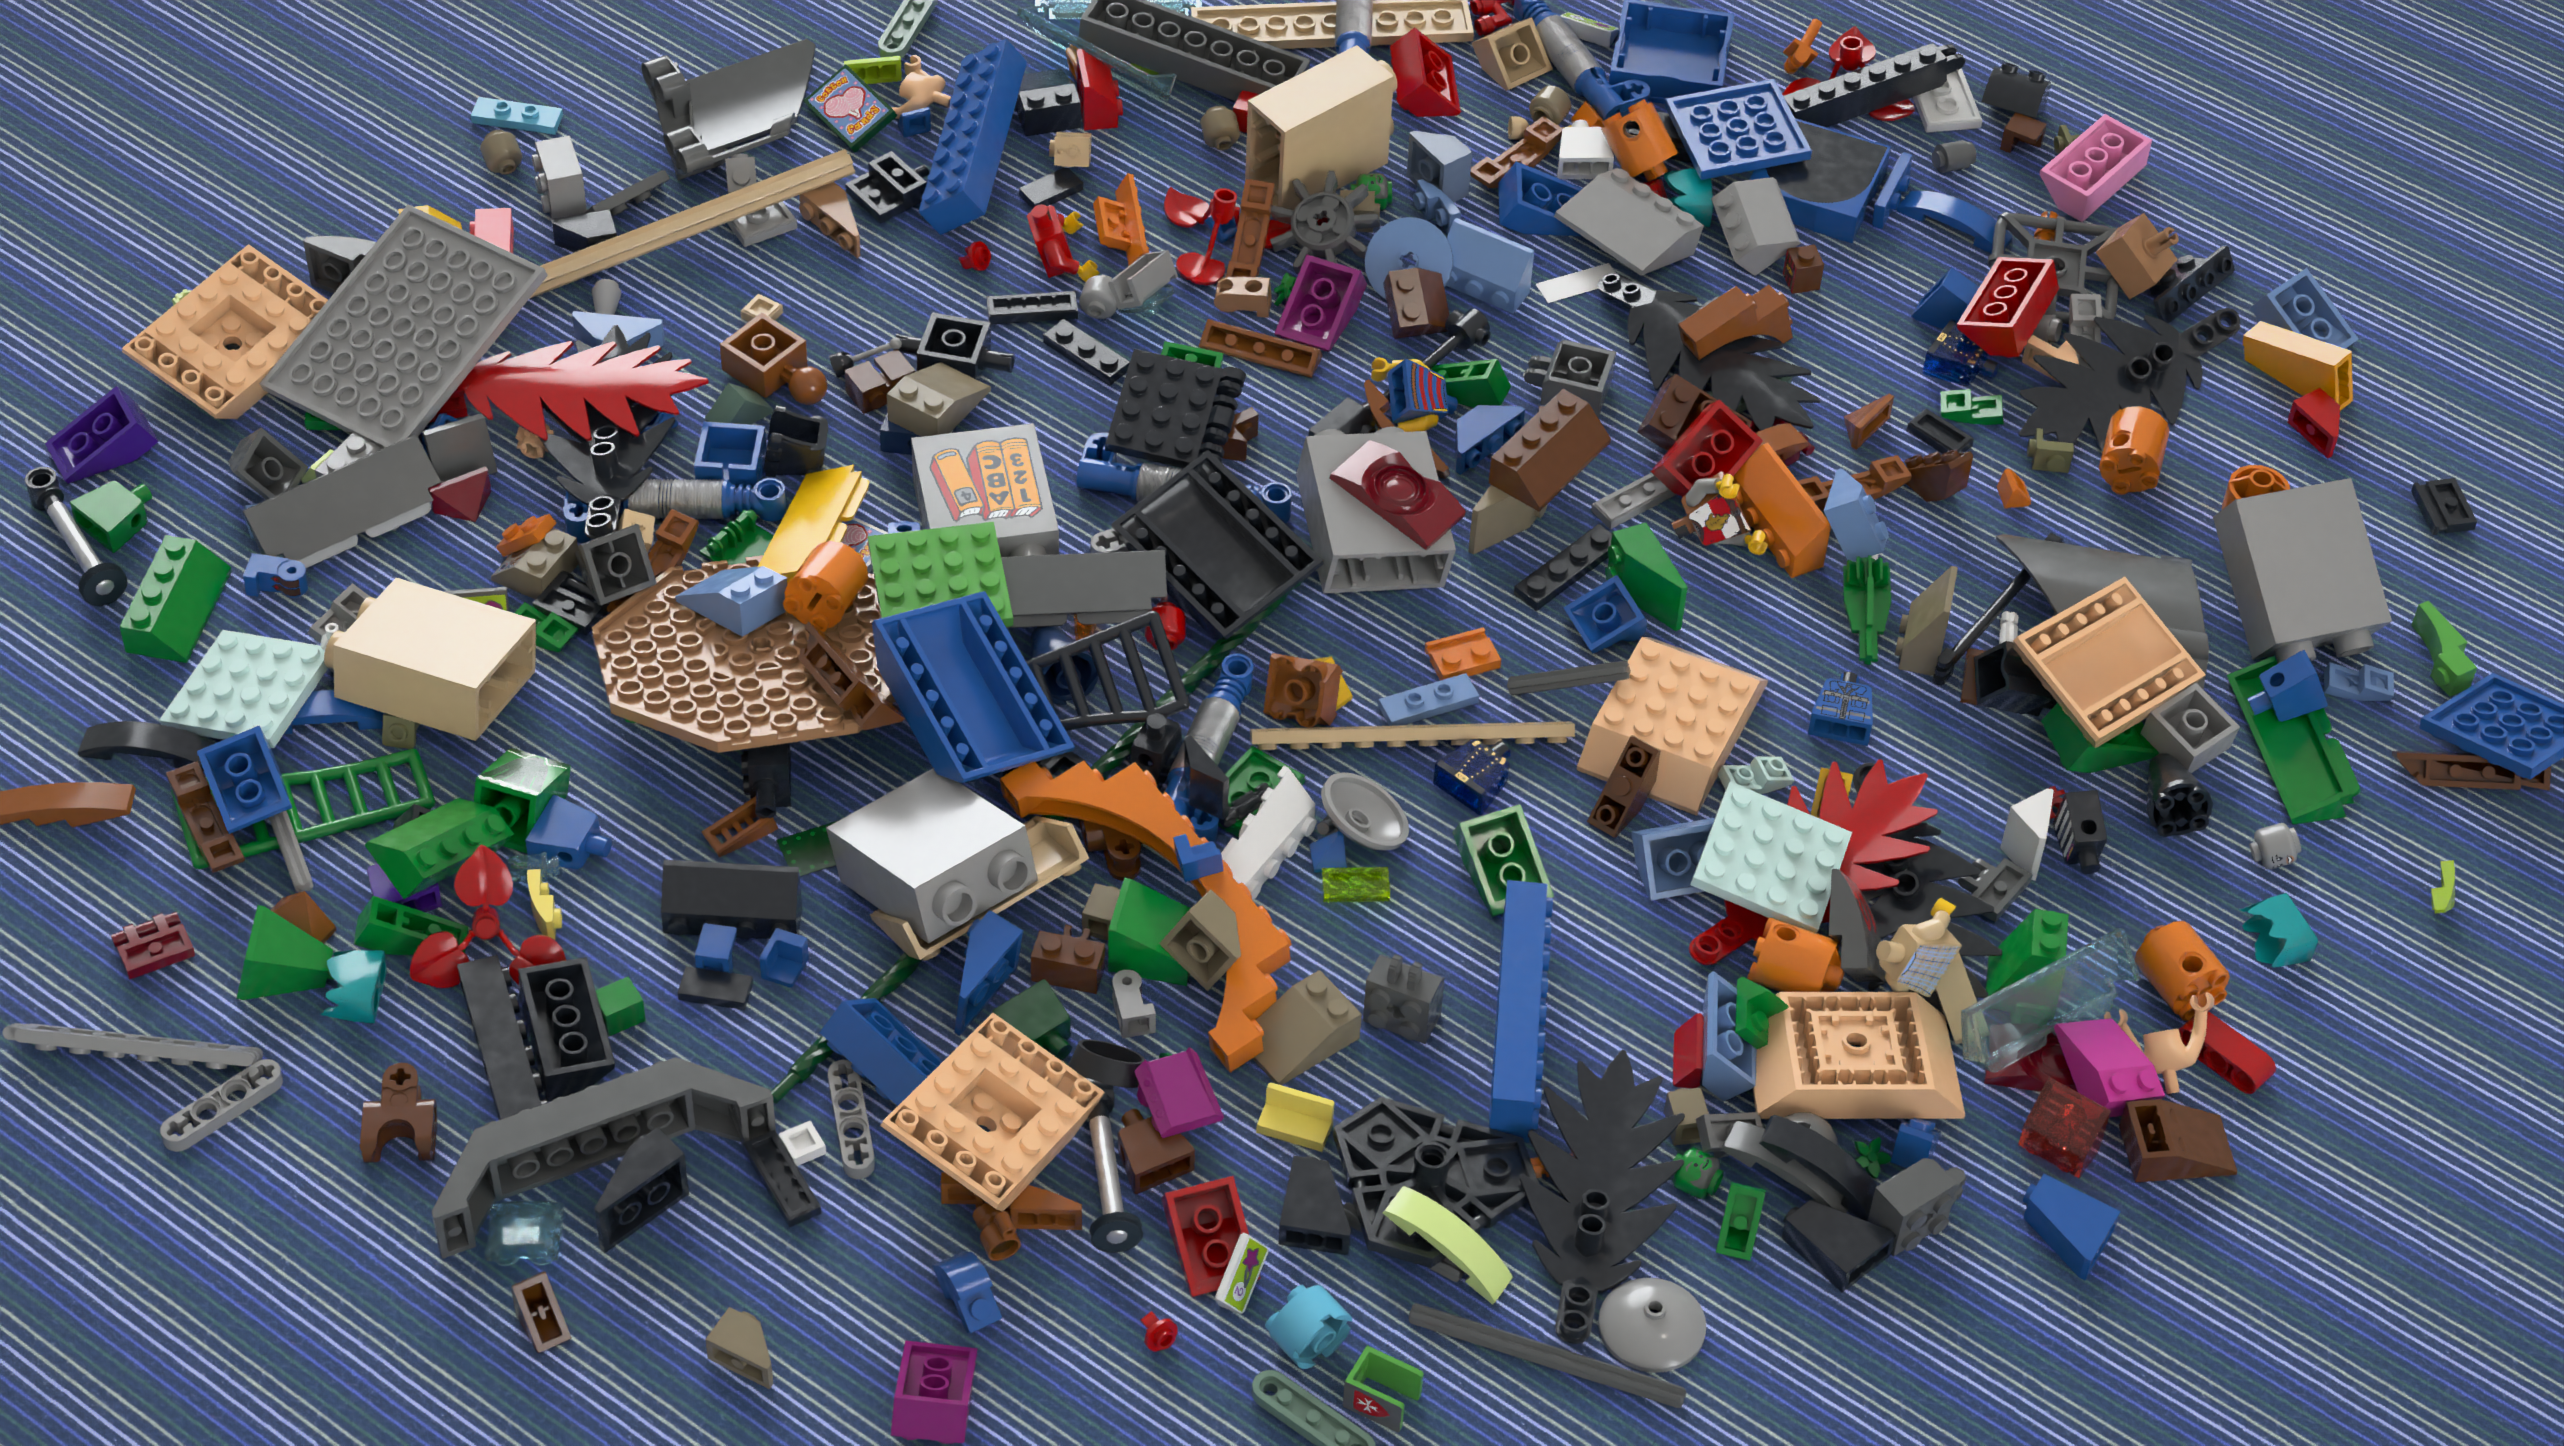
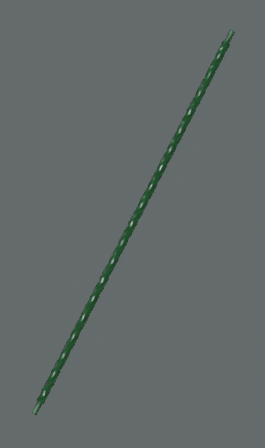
(1113, 757)

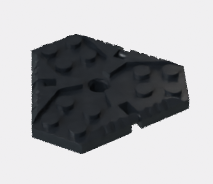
(1401, 1146)

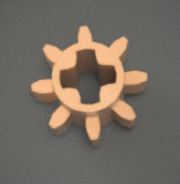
(530, 444)

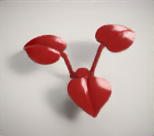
(1850, 52)
(1188, 211)
(479, 881)

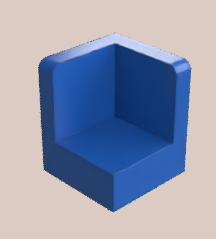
(1197, 860)
(715, 948)
(784, 957)

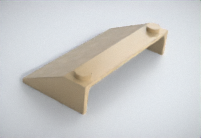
(1055, 853)

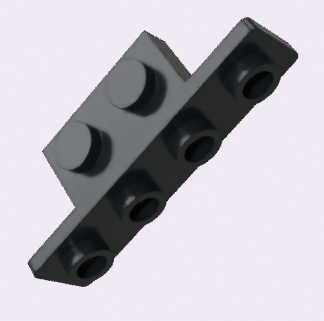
(2189, 281)

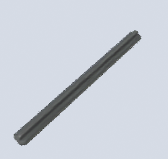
(1547, 1355)

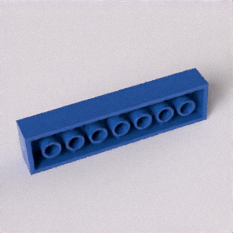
(973, 137)
(1521, 1009)

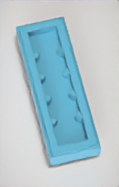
(516, 115)

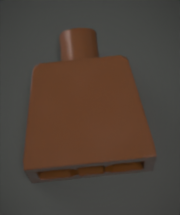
(1148, 1156)

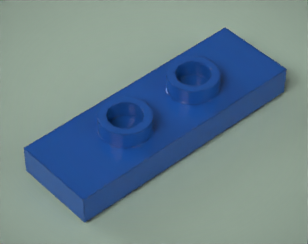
(1891, 193)

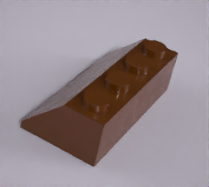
(1549, 451)

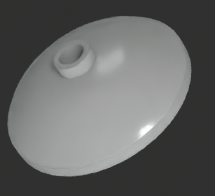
(1364, 811)
(1647, 1338)

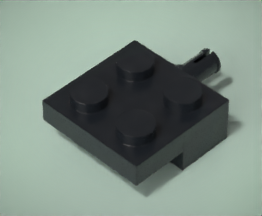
(888, 187)

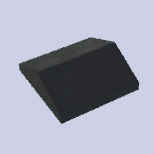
(1204, 781)

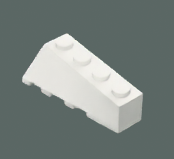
(1272, 834)

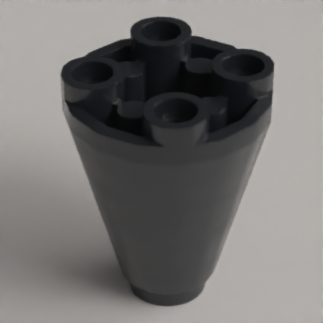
(2176, 798)

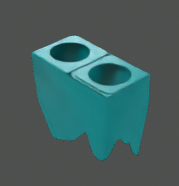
(1693, 192)
(2283, 932)
(359, 984)

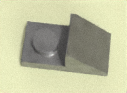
(1715, 1128)

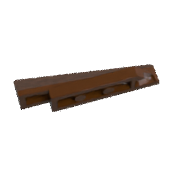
(846, 682)
(2465, 771)

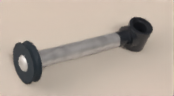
(101, 581)
(1116, 1229)

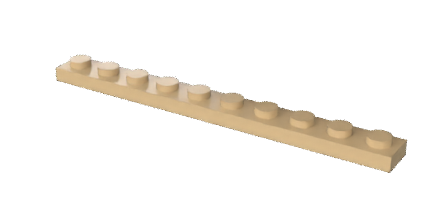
(1398, 735)

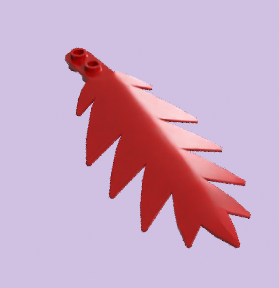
(564, 385)
(1876, 813)

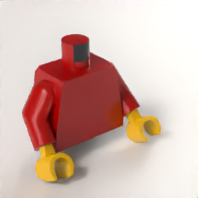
(1052, 243)

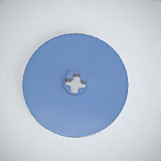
(1401, 239)

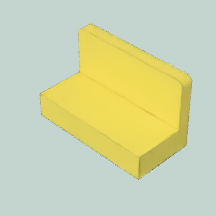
(1296, 1117)

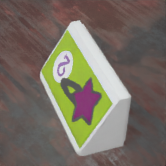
(1591, 30)
(1241, 1274)

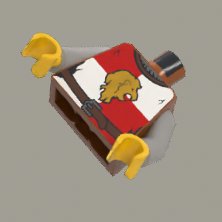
(1717, 515)

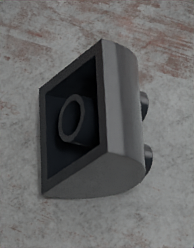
(2016, 90)

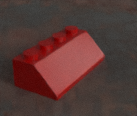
(2009, 304)

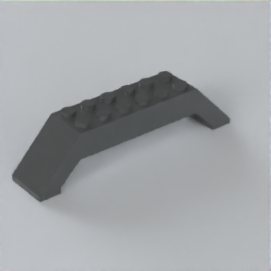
(588, 1131)

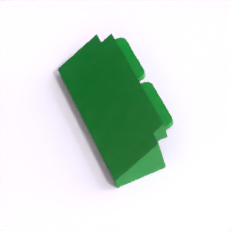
(2305, 766)

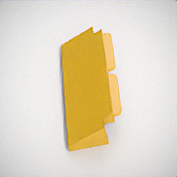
(815, 517)

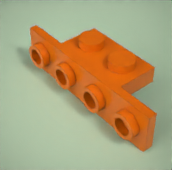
(1121, 221)

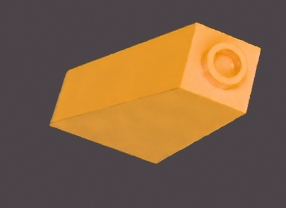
(2300, 361)

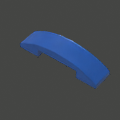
(1953, 213)
(325, 708)

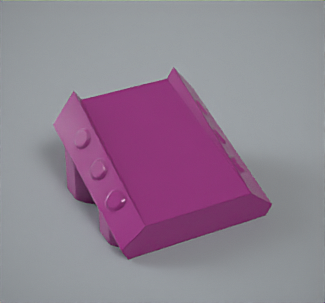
(1177, 1093)

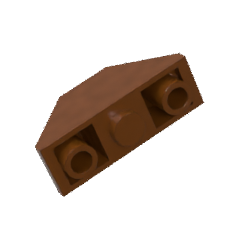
(1939, 475)
(1626, 787)

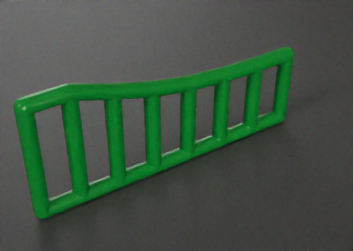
(330, 824)

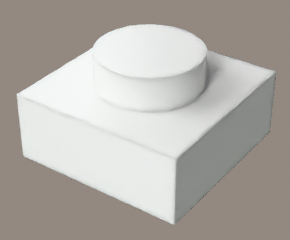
(803, 1143)

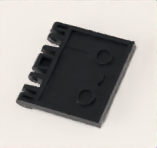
(1173, 408)

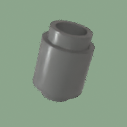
(1953, 156)

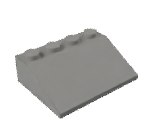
(1631, 222)

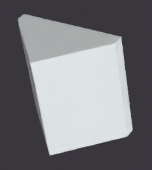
(2027, 831)

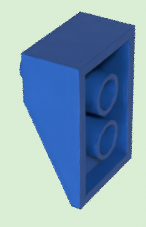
(1531, 199)
(244, 779)
(989, 963)

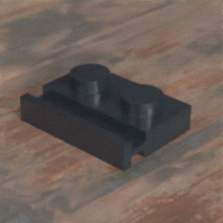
(2444, 506)

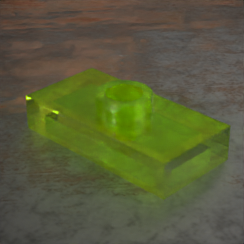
(1355, 884)

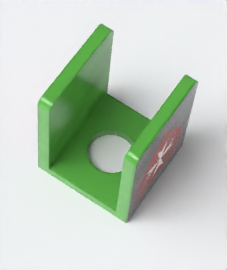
(1388, 1372)

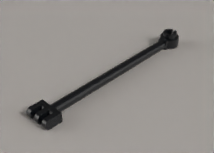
(1949, 657)

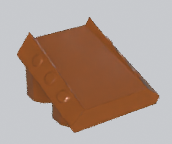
(1302, 690)

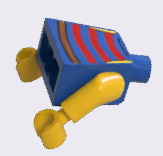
(1416, 393)

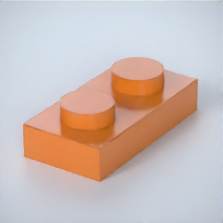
(525, 535)

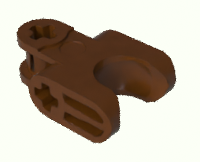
(1119, 849)
(399, 1115)

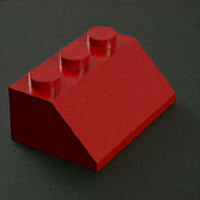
(1424, 76)
(1710, 445)

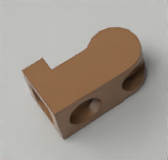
(1244, 294)

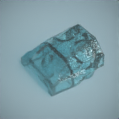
(524, 1231)

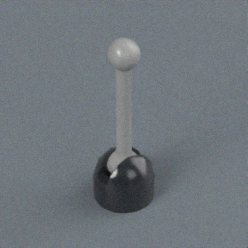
(842, 360)

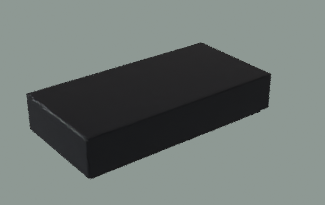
(1051, 188)
(1939, 433)
(715, 988)

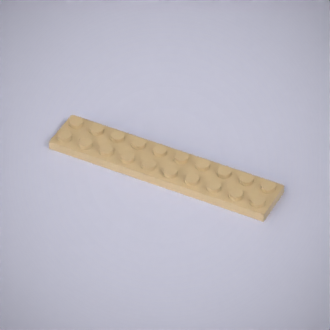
(1315, 22)

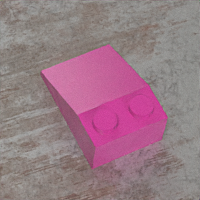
(2107, 1064)

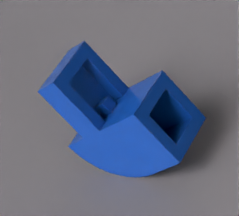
(969, 1286)

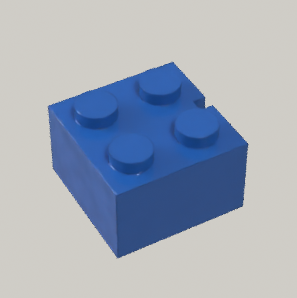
(731, 453)

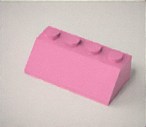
(2095, 166)

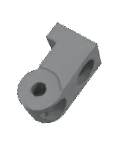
(1132, 1015)

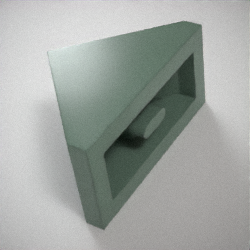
(738, 406)

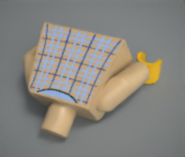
(1920, 952)

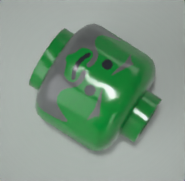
(1378, 183)
(1699, 1173)

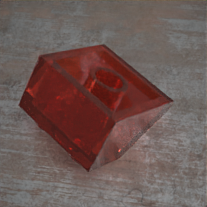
(2064, 1128)

